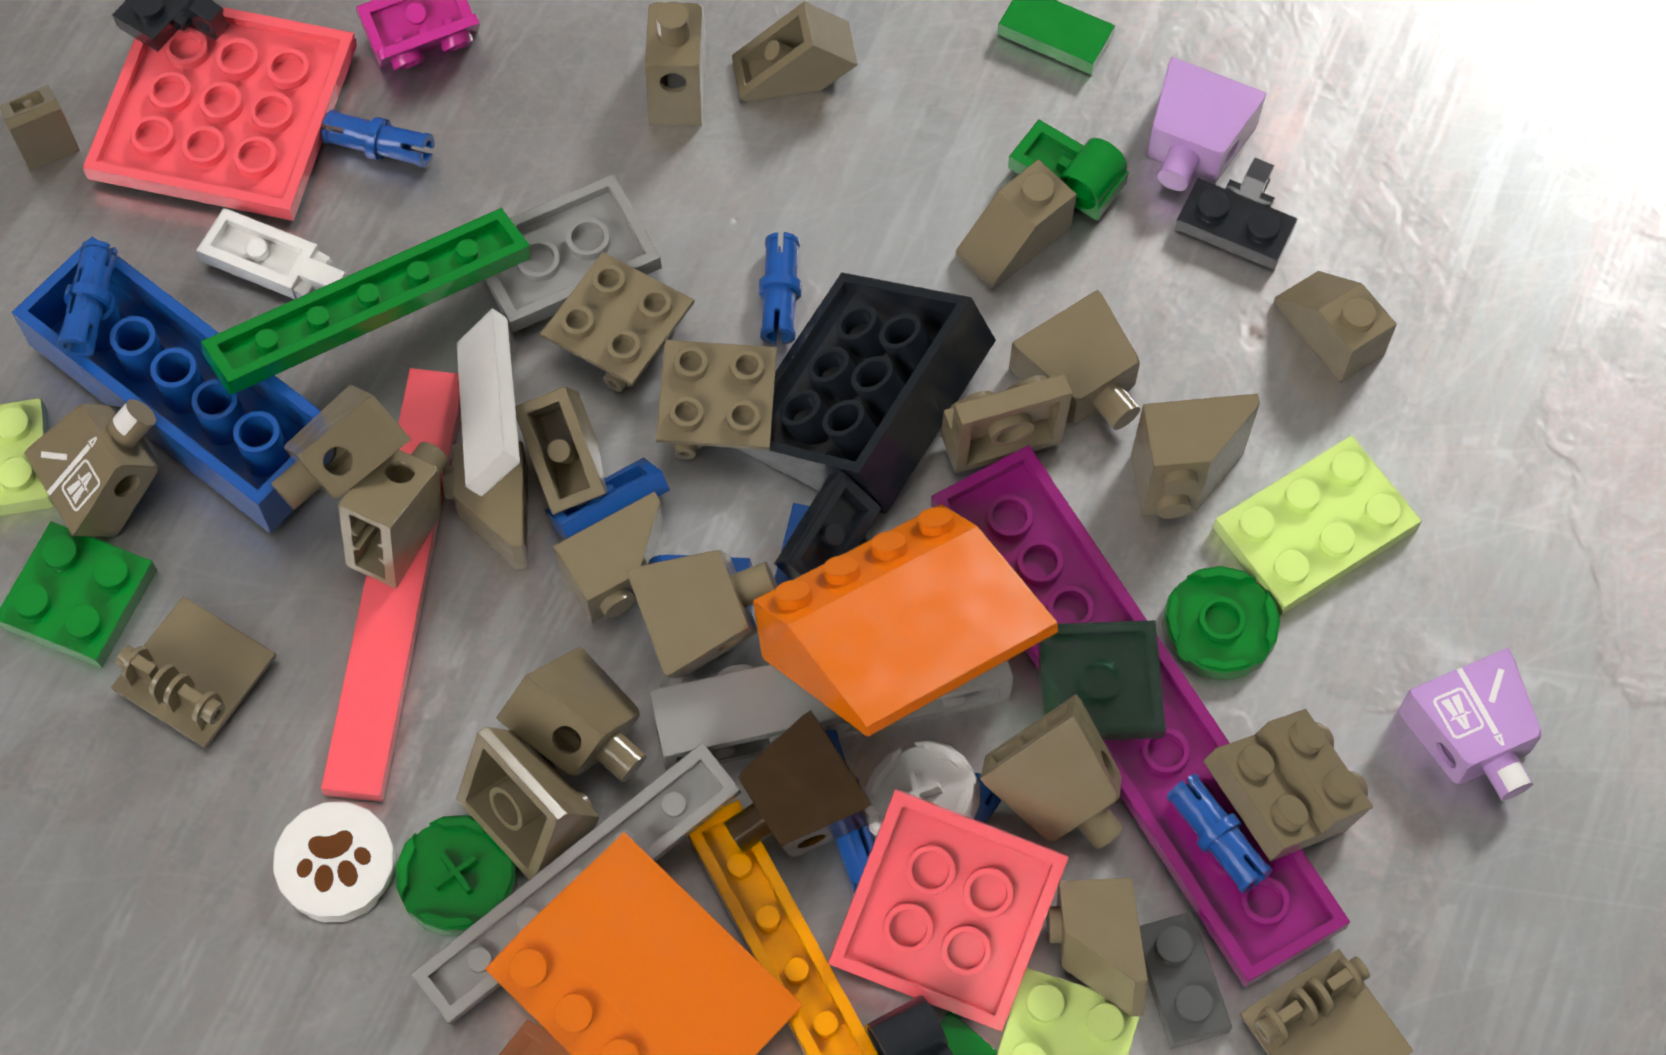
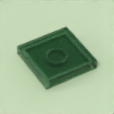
(1111, 671)

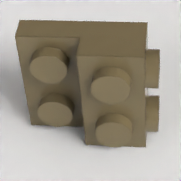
(998, 424)
(1290, 784)

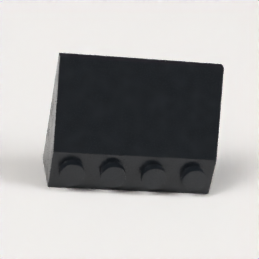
(872, 383)

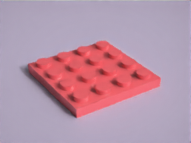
(224, 116)

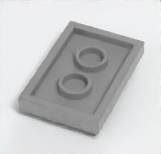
(564, 244)

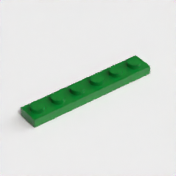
(364, 301)

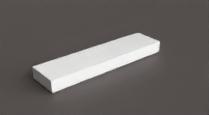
(487, 403)

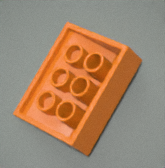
(900, 620)
(639, 968)

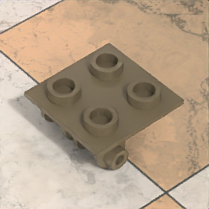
(617, 320)
(715, 396)
(192, 671)
(1325, 1014)

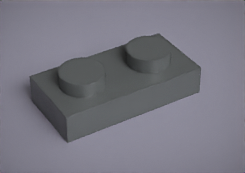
(1183, 981)

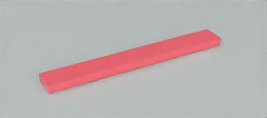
(389, 620)

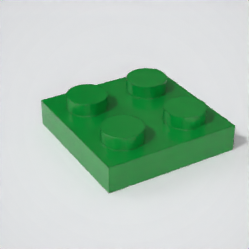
(76, 594)

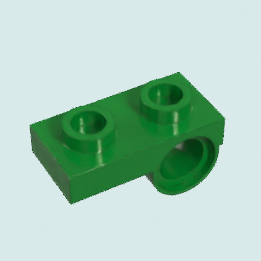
(1090, 170)

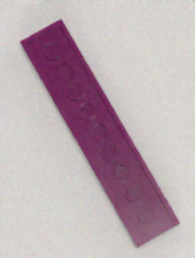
(1066, 571)

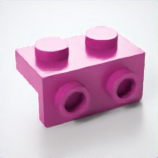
(408, 28)

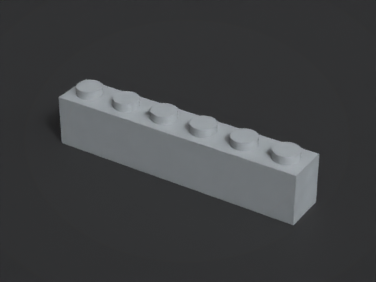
(752, 707)

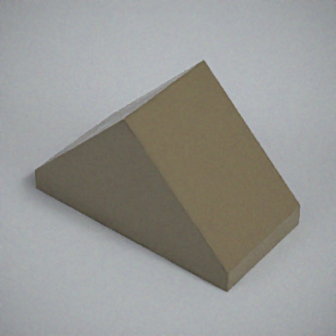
(39, 127)

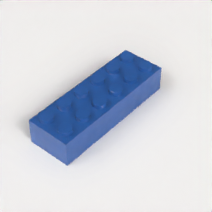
(154, 354)

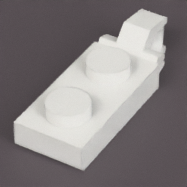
(266, 256)

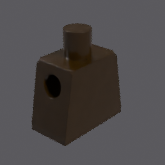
(800, 793)

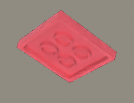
(948, 909)

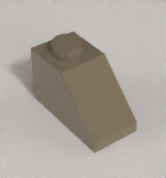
(795, 55)
(1018, 225)
(1338, 321)
(562, 448)
(498, 515)
(598, 557)
(1101, 939)

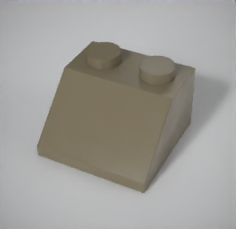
(1188, 450)
(523, 800)

